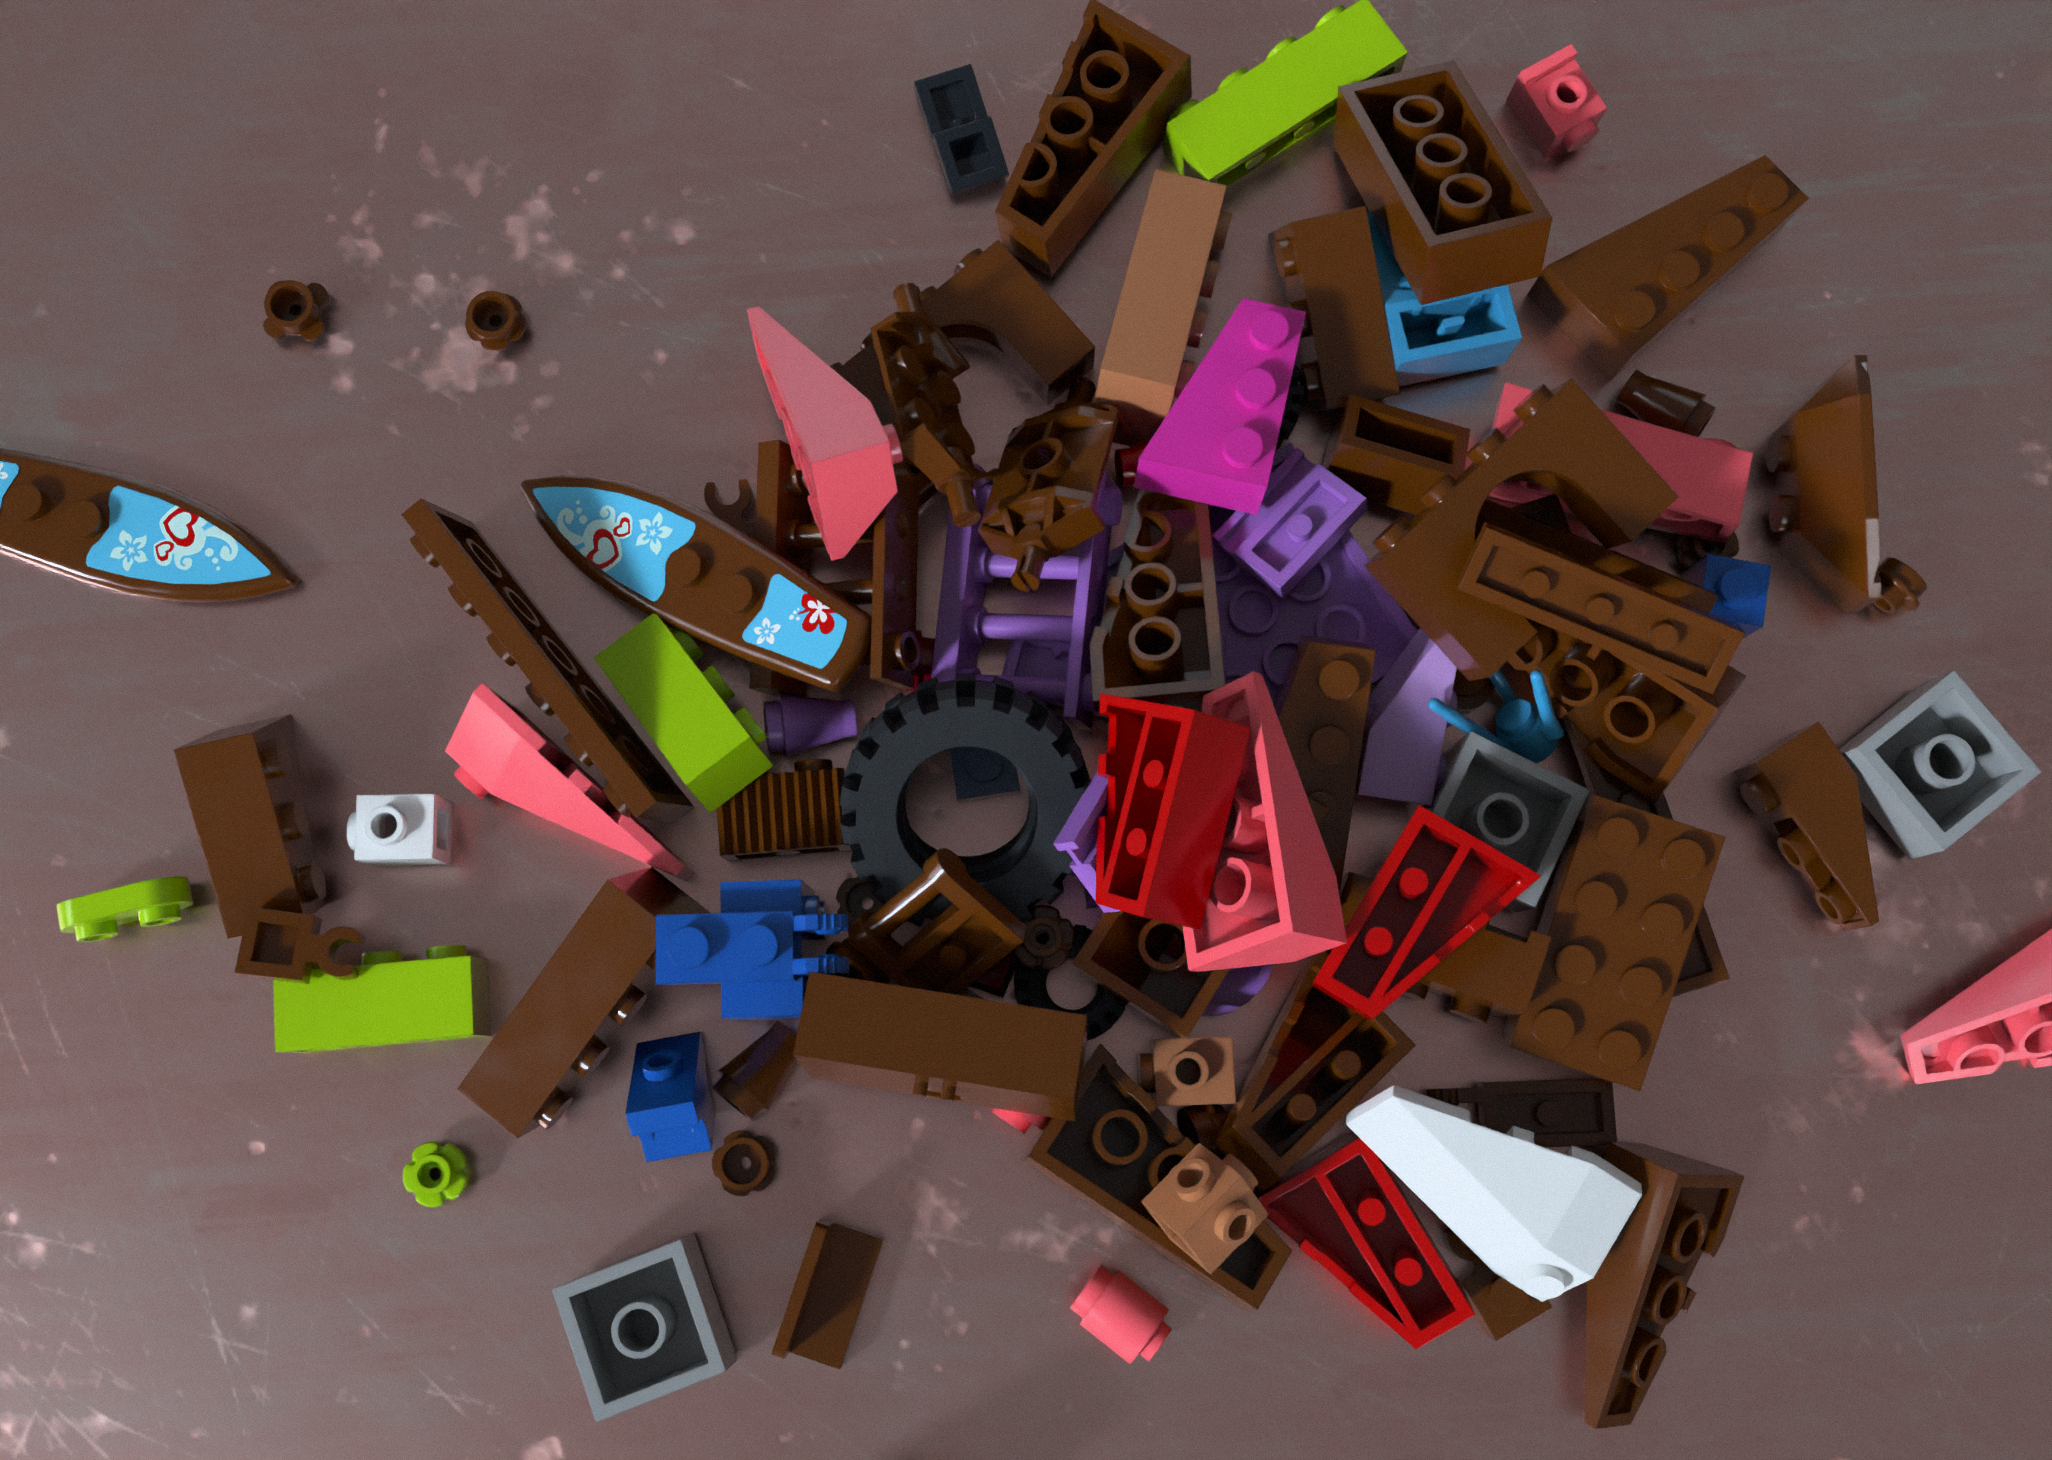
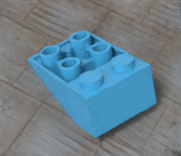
(1443, 335)

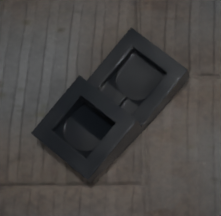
(960, 129)

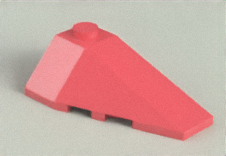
(830, 435)
(1273, 876)
(1989, 1022)

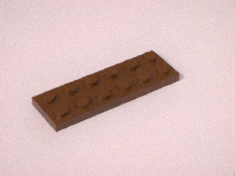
(556, 675)

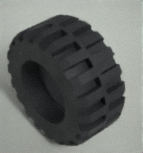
(959, 716)

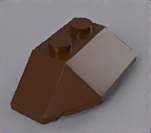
(1829, 489)

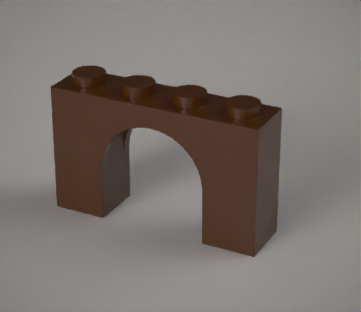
(996, 306)
(1556, 444)

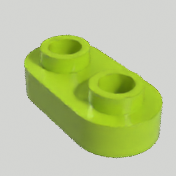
(149, 901)

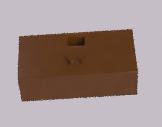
(942, 1045)

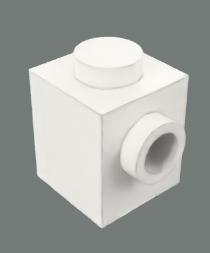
(401, 830)

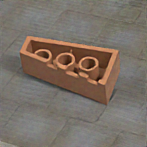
(1159, 301)

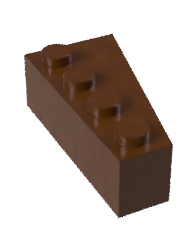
(1090, 135)
(1652, 272)
(1324, 722)
(576, 1004)

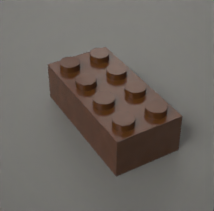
(1440, 182)
(1618, 939)

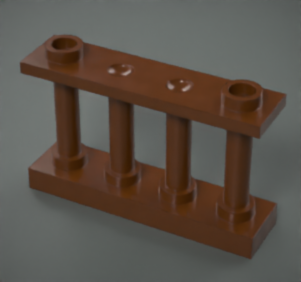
(786, 528)
(1598, 596)

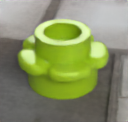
(453, 1176)

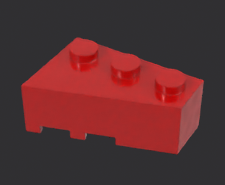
(1417, 911)

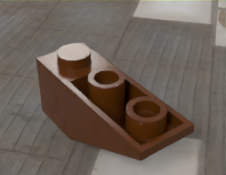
(1818, 814)

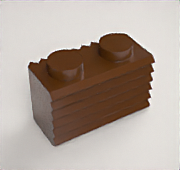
(784, 814)

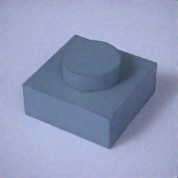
(982, 774)

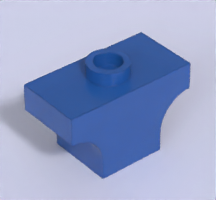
(671, 1097)

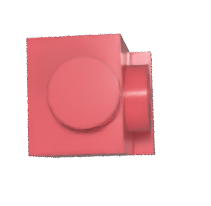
(1556, 103)

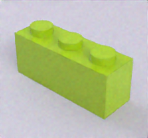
(686, 710)
(386, 1003)

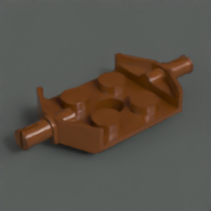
(924, 401)
(1051, 483)

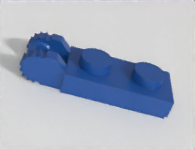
(742, 947)

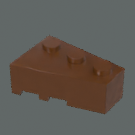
(1334, 278)
(1483, 976)

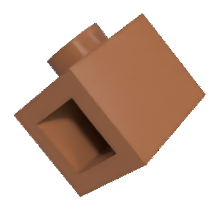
(1189, 1071)

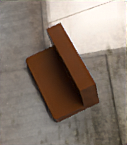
(828, 1293)

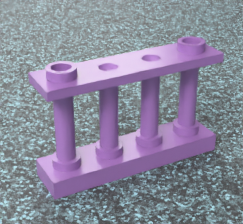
(966, 622)

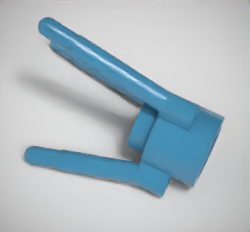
(1520, 725)

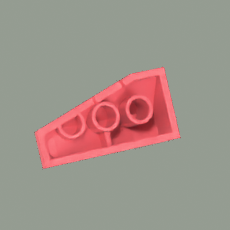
(521, 765)

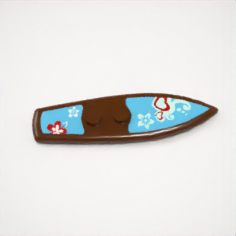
(129, 534)
(702, 577)

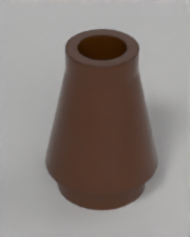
(1666, 404)
(758, 1072)

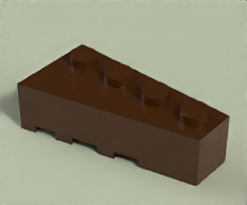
(1120, 1154)

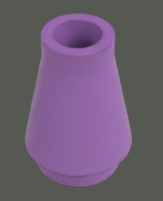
(806, 722)

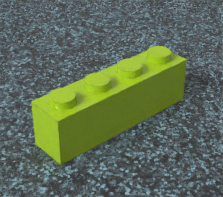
(1282, 99)

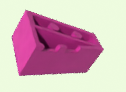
(1229, 416)

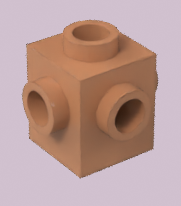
(1207, 1206)

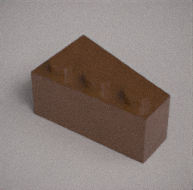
(252, 820)
(1307, 1078)

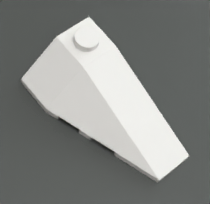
(1517, 1205)

